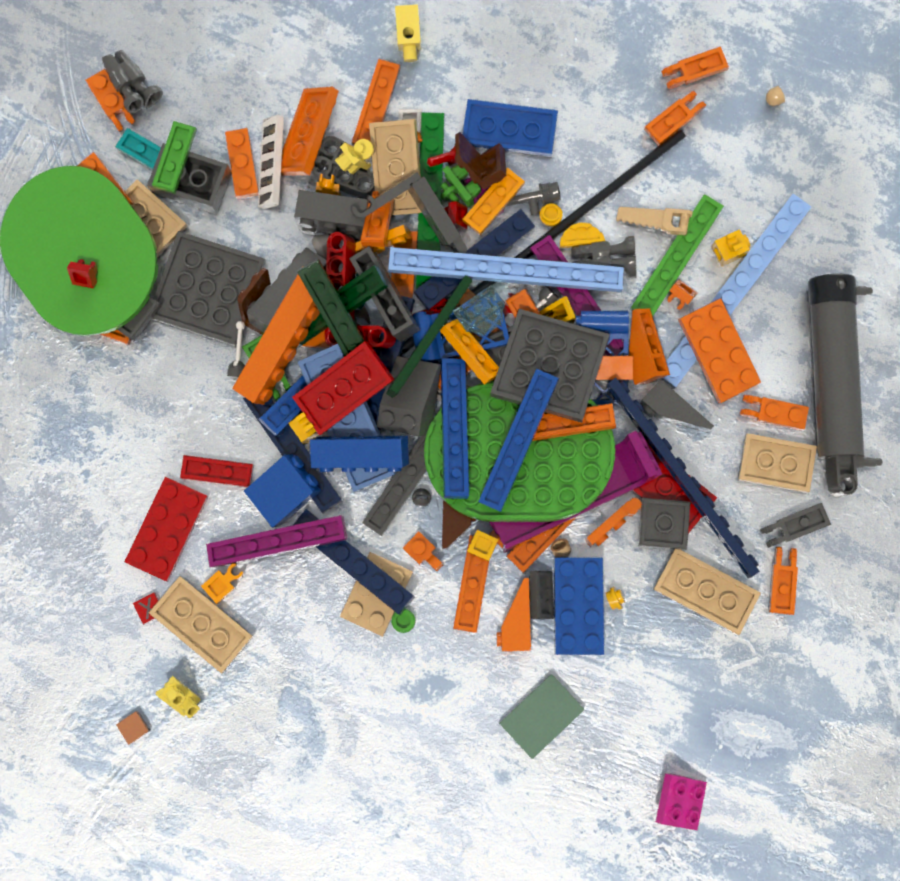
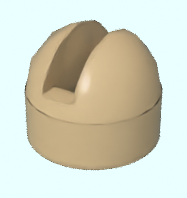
(775, 96)
(561, 548)

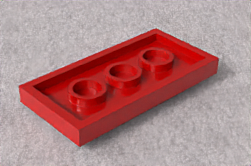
(343, 388)
(666, 488)
(166, 529)

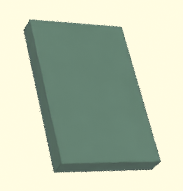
(541, 716)

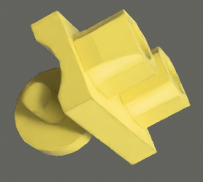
(354, 156)
(179, 697)

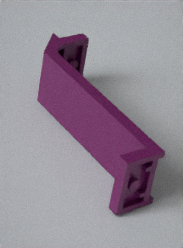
(632, 469)

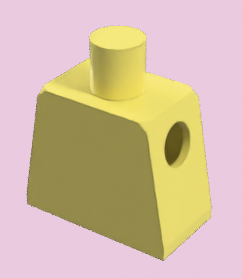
(408, 25)

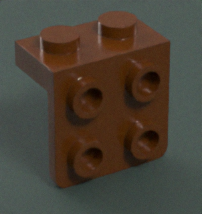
(482, 168)
(253, 293)

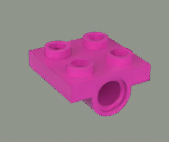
(681, 802)

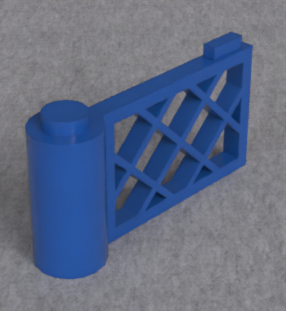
(613, 323)
(436, 349)

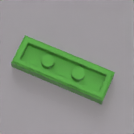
(174, 157)

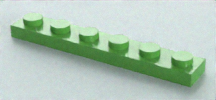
(678, 255)

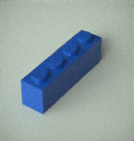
(359, 452)

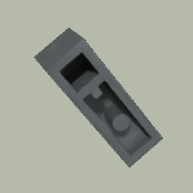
(670, 407)

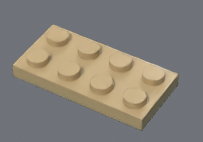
(395, 159)
(707, 591)
(201, 624)

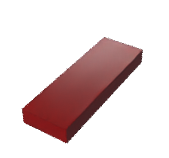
(216, 471)

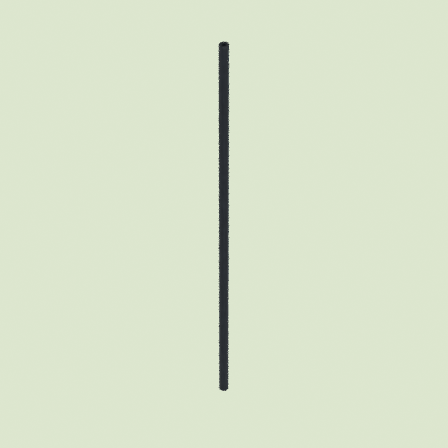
(585, 208)

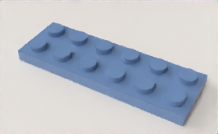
(357, 423)

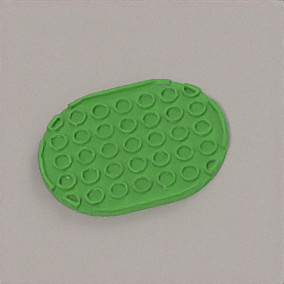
(73, 217)
(556, 476)

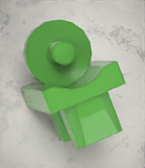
(466, 193)

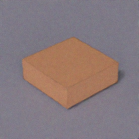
(133, 727)

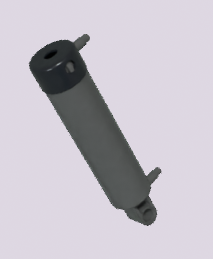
(838, 379)

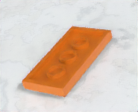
(307, 130)
(719, 350)

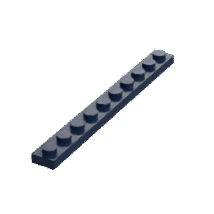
(688, 484)

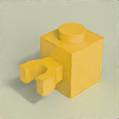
(731, 247)
(303, 428)

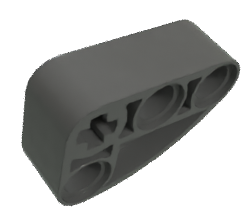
(327, 160)

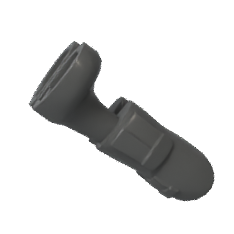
(127, 75)
(600, 253)

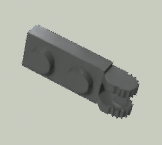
(798, 524)

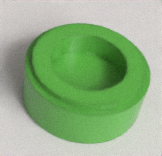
(404, 622)

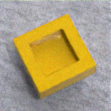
(482, 545)

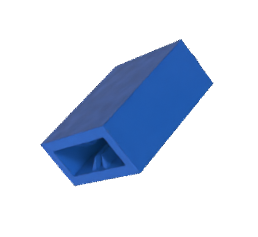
(282, 490)

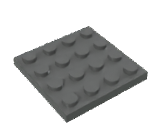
(203, 287)
(555, 348)

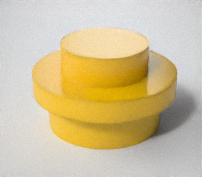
(550, 214)
(615, 598)

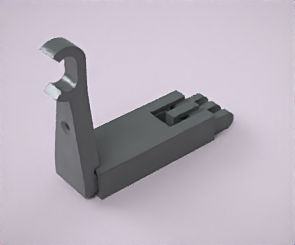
(428, 205)

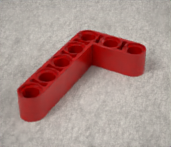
(335, 257)

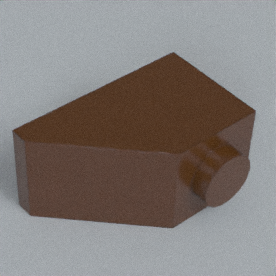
(453, 526)

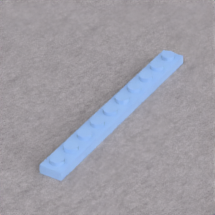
(506, 269)
(744, 277)

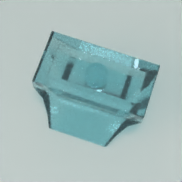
(482, 312)

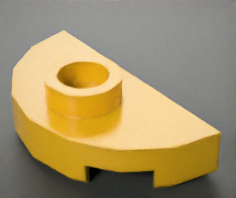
(580, 234)

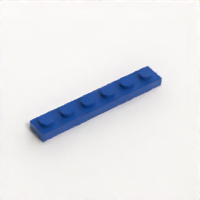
(454, 429)
(518, 440)

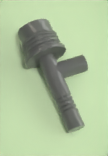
(547, 193)

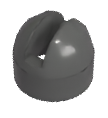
(421, 502)

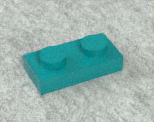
(138, 148)

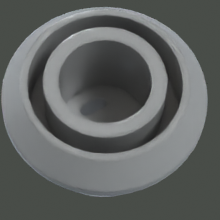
(320, 245)

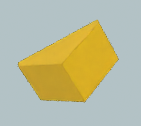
(560, 310)

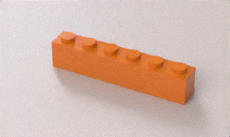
(277, 344)

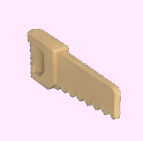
(656, 218)

